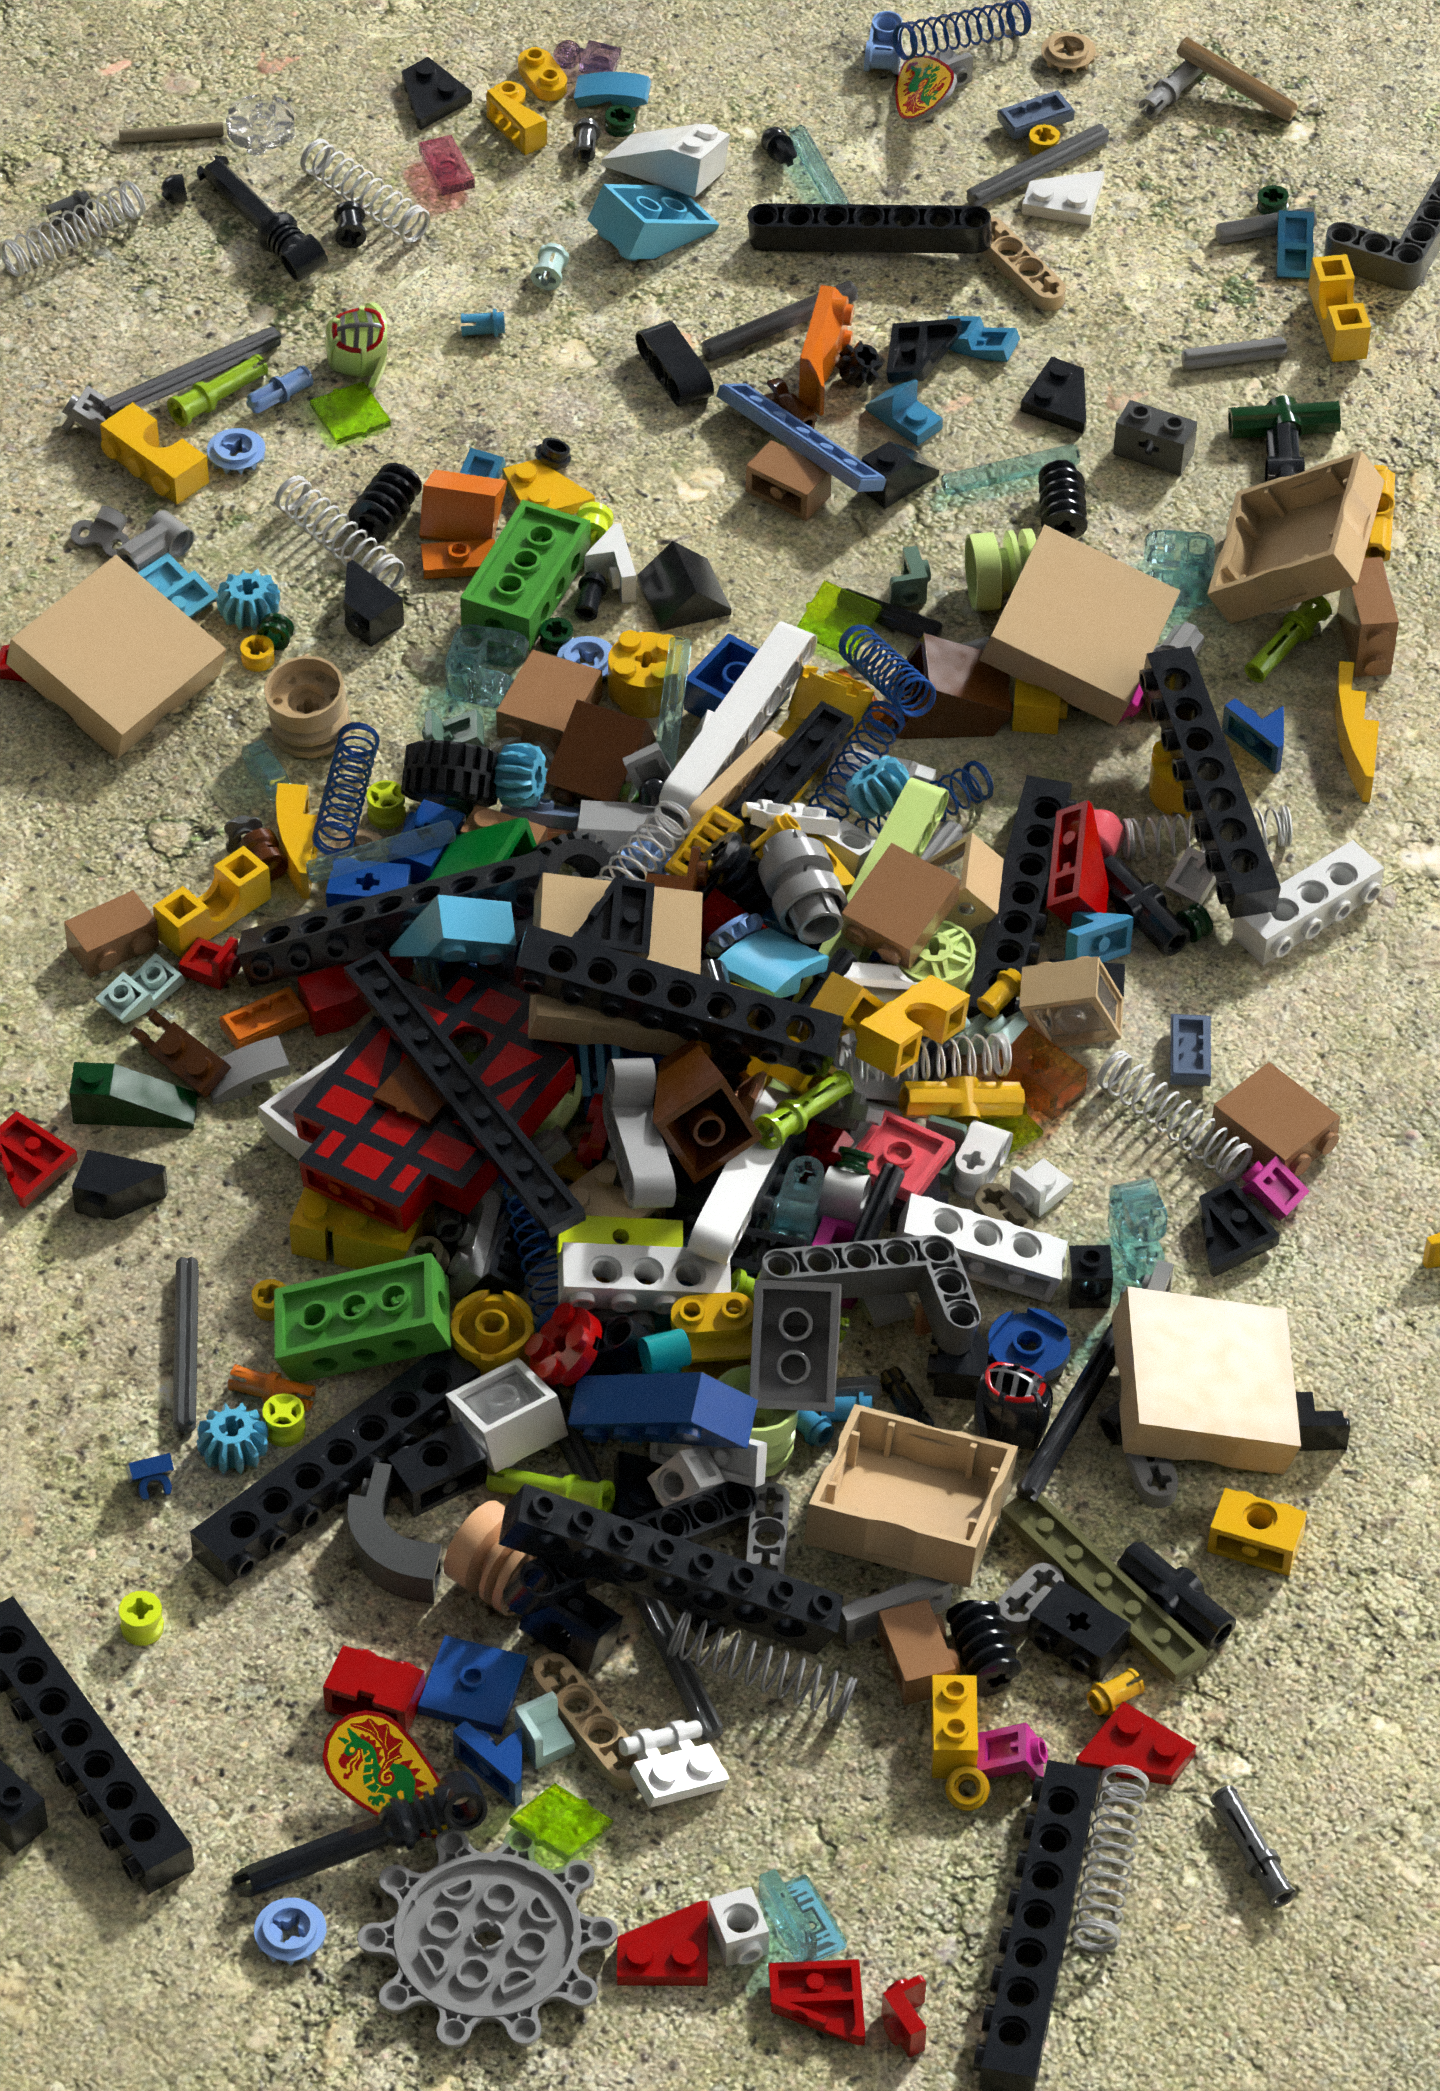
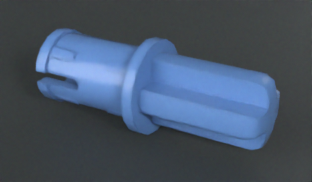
(279, 389)

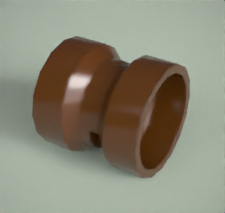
(265, 846)

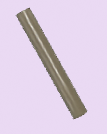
(171, 132)

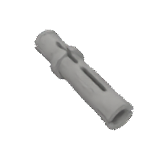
(1169, 89)

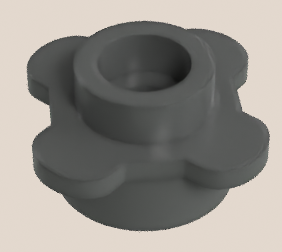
(237, 827)

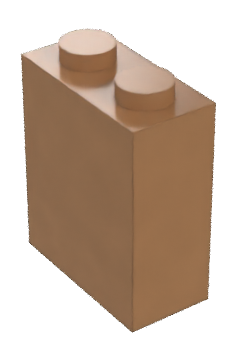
(1369, 620)
(544, 698)
(899, 906)
(1277, 1120)

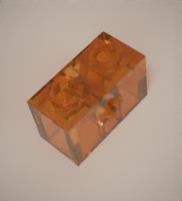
(1046, 1073)

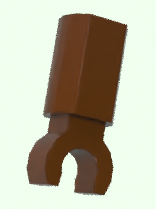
(790, 402)

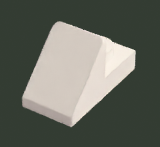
(612, 560)

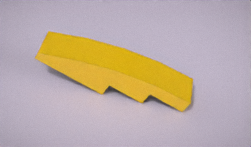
(1355, 734)

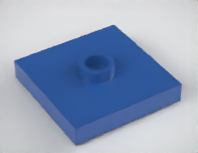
(473, 1684)

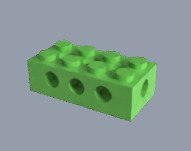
(533, 535)
(362, 1318)

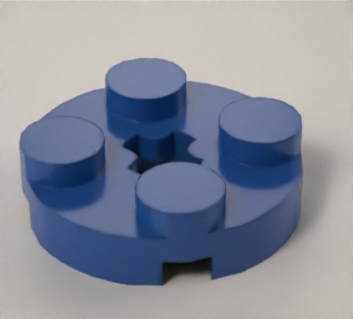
(1037, 1326)

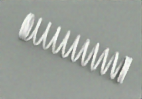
(327, 160)
(126, 203)
(377, 568)
(1282, 818)
(665, 821)
(993, 1058)
(1225, 1163)
(1109, 1926)

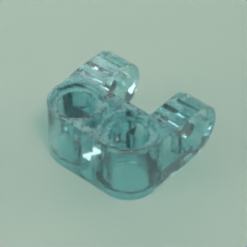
(1192, 554)
(469, 658)
(797, 1204)
(1136, 1224)

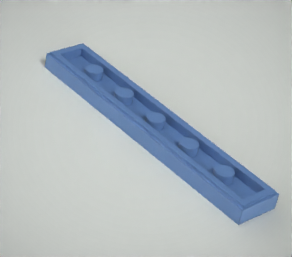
(801, 437)

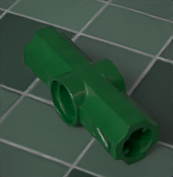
(1304, 417)

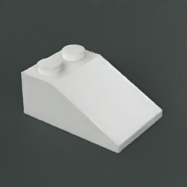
(674, 158)

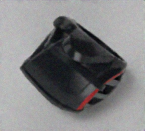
(1012, 1405)

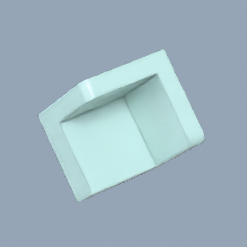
(543, 1731)

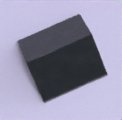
(682, 588)

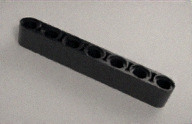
(870, 228)
(693, 1519)

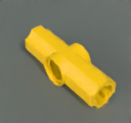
(1381, 533)
(961, 1099)

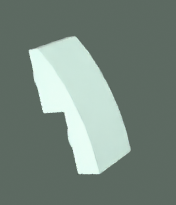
(135, 994)
(980, 1024)

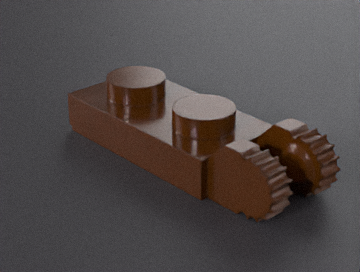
(183, 1054)

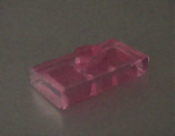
(446, 165)

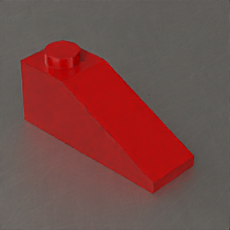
(1077, 864)
(333, 1000)

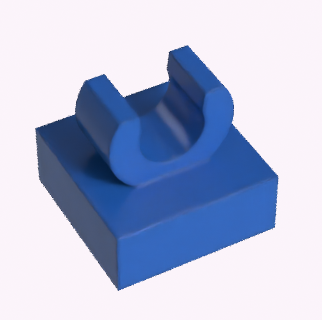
(151, 1470)

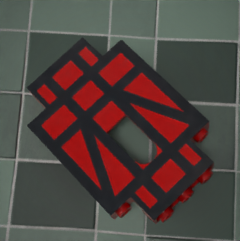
(396, 1165)

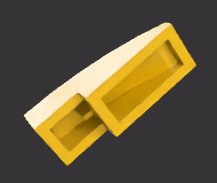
(295, 833)

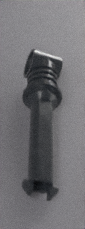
(276, 230)
(396, 1826)

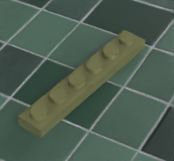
(1100, 1579)

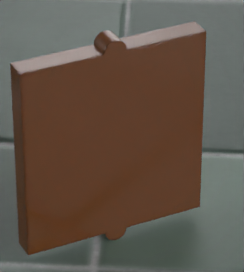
(409, 1095)

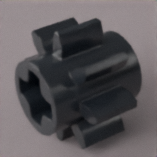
(859, 364)

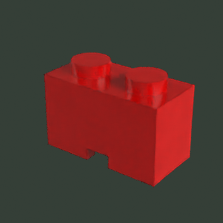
(375, 1684)

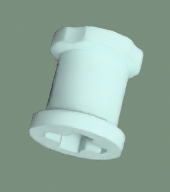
(539, 271)

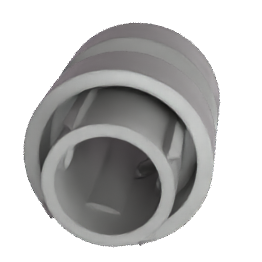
(802, 886)

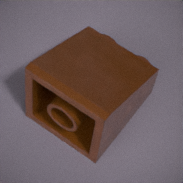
(969, 693)
(591, 754)
(700, 1112)

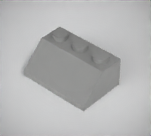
(619, 820)

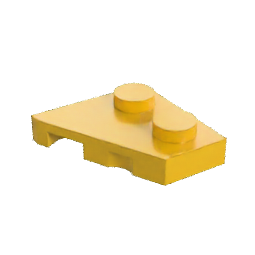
(545, 487)

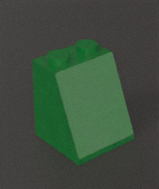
(486, 847)

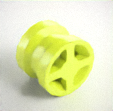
(600, 518)
(386, 804)
(287, 1410)
(140, 1629)

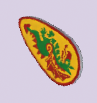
(923, 87)
(376, 1760)

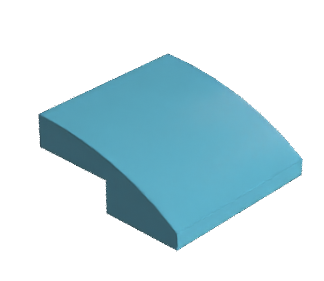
(184, 590)
(772, 963)

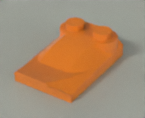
(823, 343)

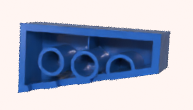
(662, 1409)

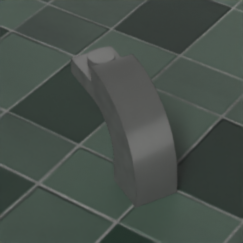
(388, 1559)

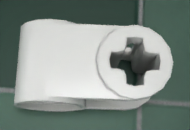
(980, 1157)

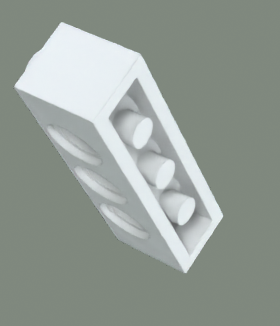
(1312, 902)
(989, 1247)
(625, 1264)

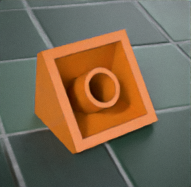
(460, 506)

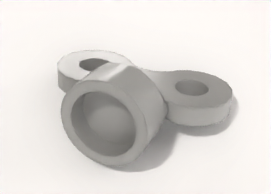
(103, 532)

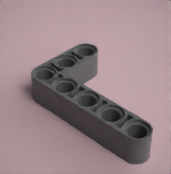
(1387, 259)
(891, 1267)

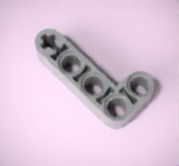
(633, 1135)

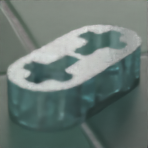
(264, 768)

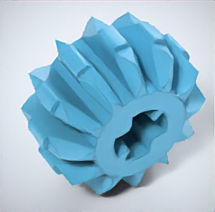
(247, 599)
(520, 775)
(876, 786)
(232, 1438)

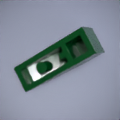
(128, 1098)

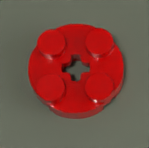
(593, 1143)
(567, 1328)

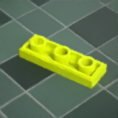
(630, 1230)

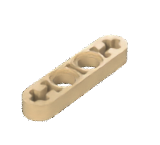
(1024, 260)
(737, 776)
(585, 1722)

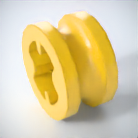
(1040, 134)
(259, 644)
(261, 1293)

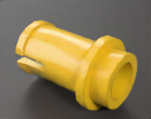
(780, 824)
(1000, 993)
(1107, 1696)

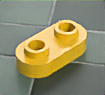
(542, 74)
(713, 1317)

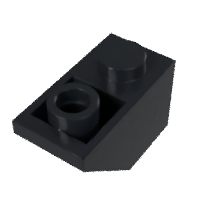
(958, 1374)

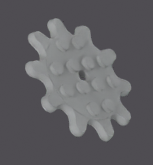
(479, 1893)

